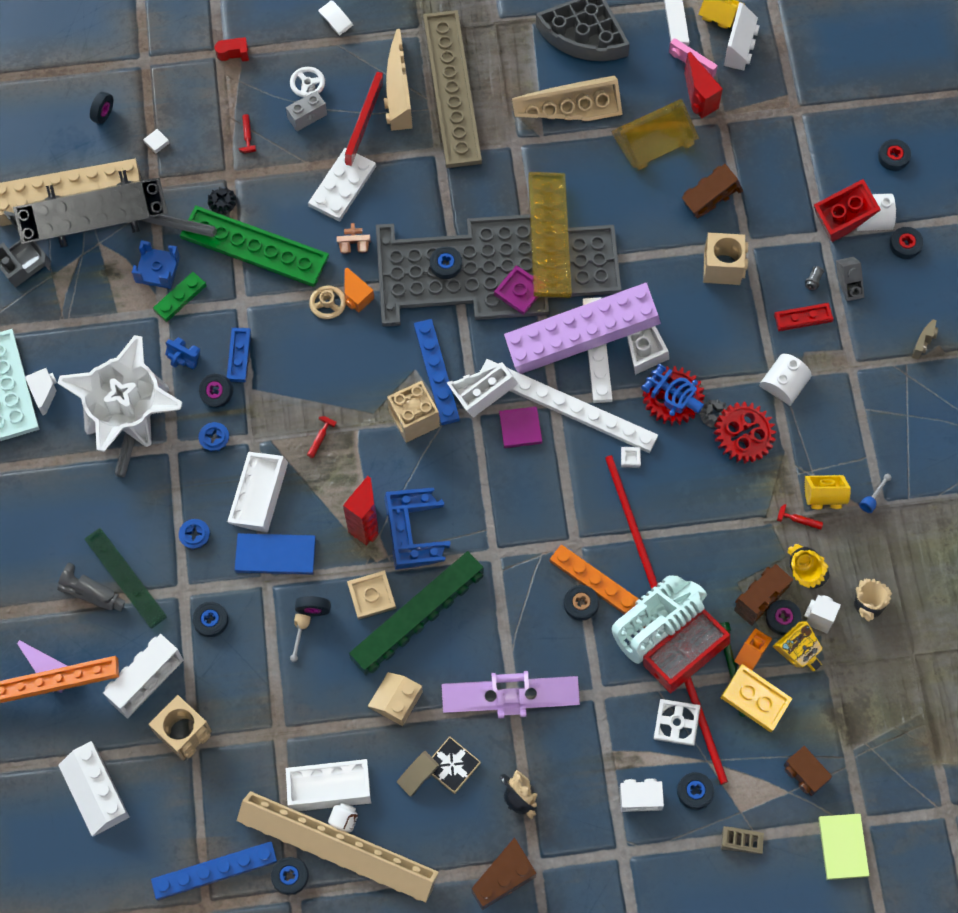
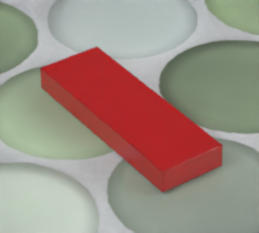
(803, 317)

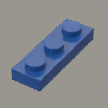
(238, 354)

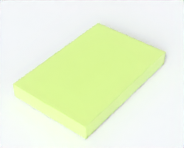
(843, 846)

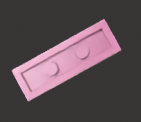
(680, 50)

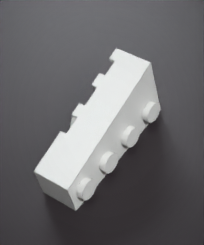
(647, 349)

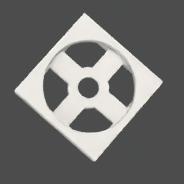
(692, 724)

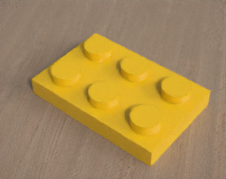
(756, 698)

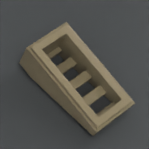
(725, 845)

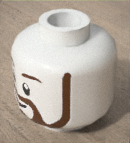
(343, 817)

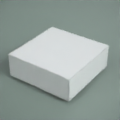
(156, 141)
(630, 457)

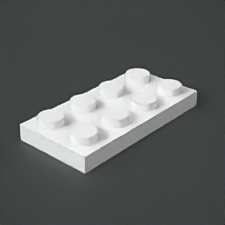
(341, 186)

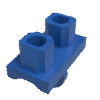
(180, 354)

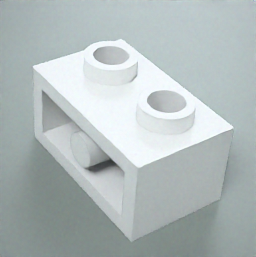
(822, 613)
(641, 795)

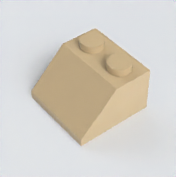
(396, 697)

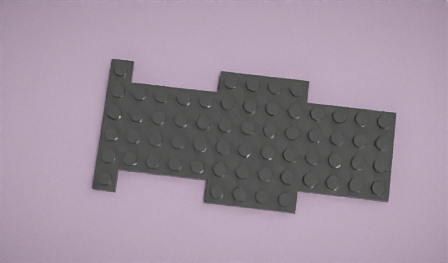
(488, 257)

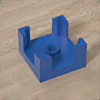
(156, 266)

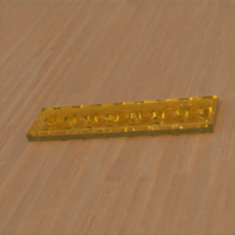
(549, 235)

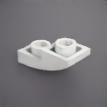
(335, 17)

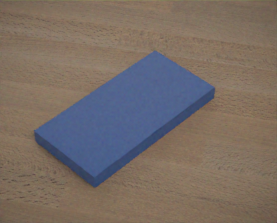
(275, 554)

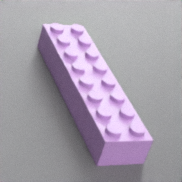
(582, 328)

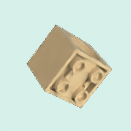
(721, 272)
(413, 411)
(176, 711)

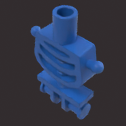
(686, 397)

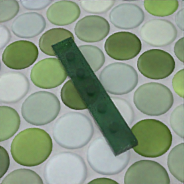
(125, 578)

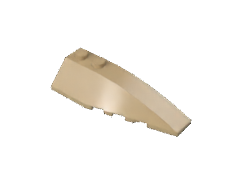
(397, 88)
(574, 101)

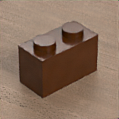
(807, 771)

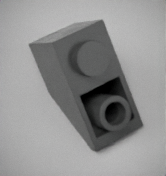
(850, 278)

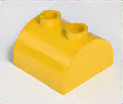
(827, 490)

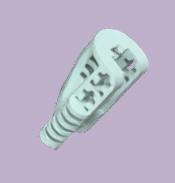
(661, 613)

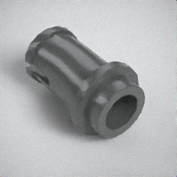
(814, 278)

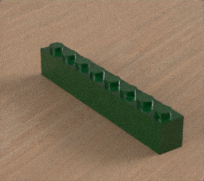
(417, 613)

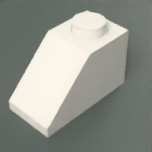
(42, 388)

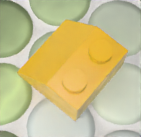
(720, 11)

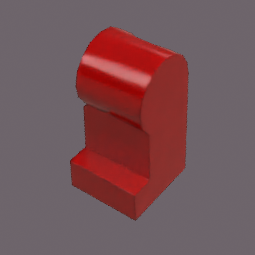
(232, 49)

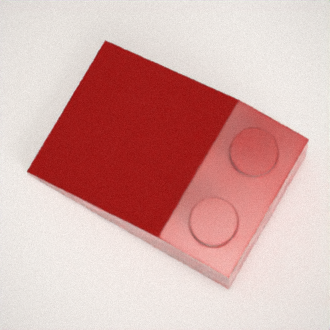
(702, 87)
(846, 210)

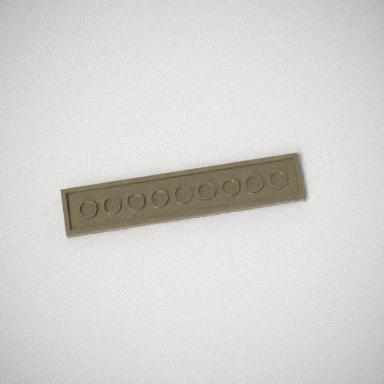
(452, 89)

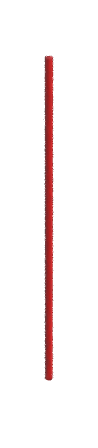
(653, 583)

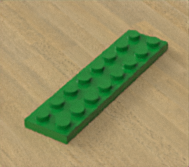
(258, 247)

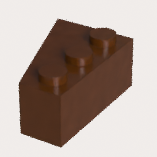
(711, 191)
(762, 594)
(504, 876)

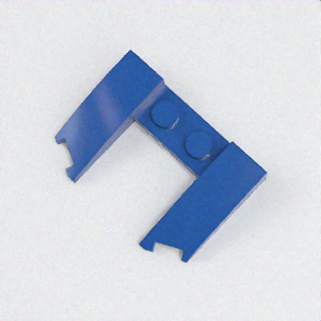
(398, 507)

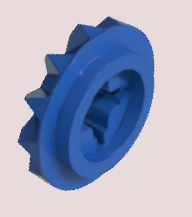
(209, 430)
(188, 528)

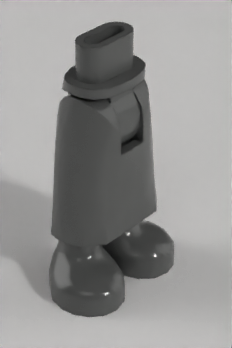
(89, 590)

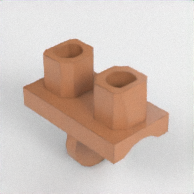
(345, 241)

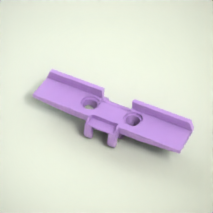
(510, 701)

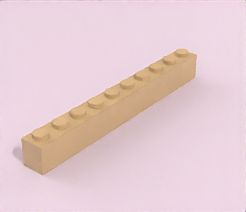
(337, 846)

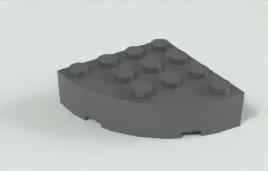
(584, 30)

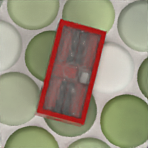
(686, 651)

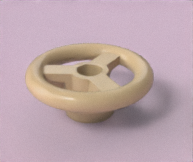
(327, 294)

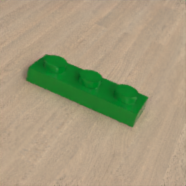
(179, 297)

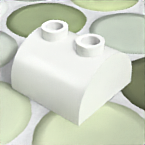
(883, 219)
(786, 378)

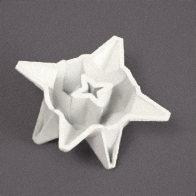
(121, 396)

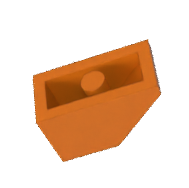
(357, 292)
(753, 649)

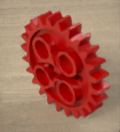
(661, 410)
(735, 418)

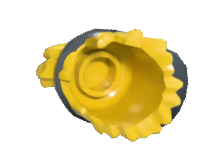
(808, 566)

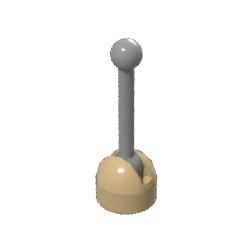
(301, 622)

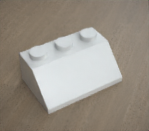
(741, 38)

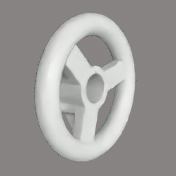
(308, 84)

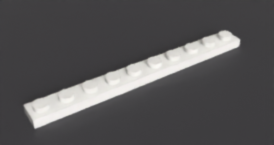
(581, 411)

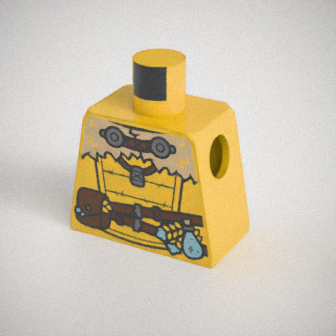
(800, 646)

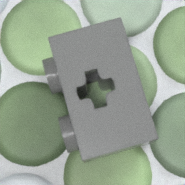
(306, 111)

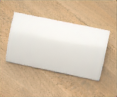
(258, 491)
(328, 785)

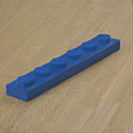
(436, 372)
(214, 870)

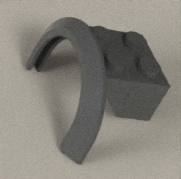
(21, 259)

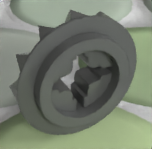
(706, 411)

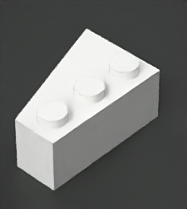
(483, 388)

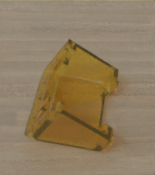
(656, 134)

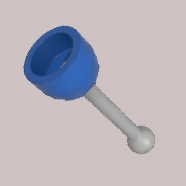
(869, 503)

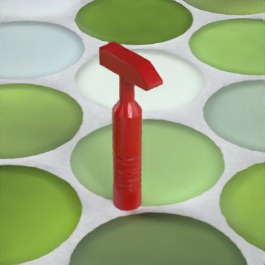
(247, 135)
(320, 436)
(799, 519)

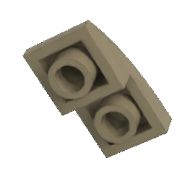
(925, 338)
(417, 773)

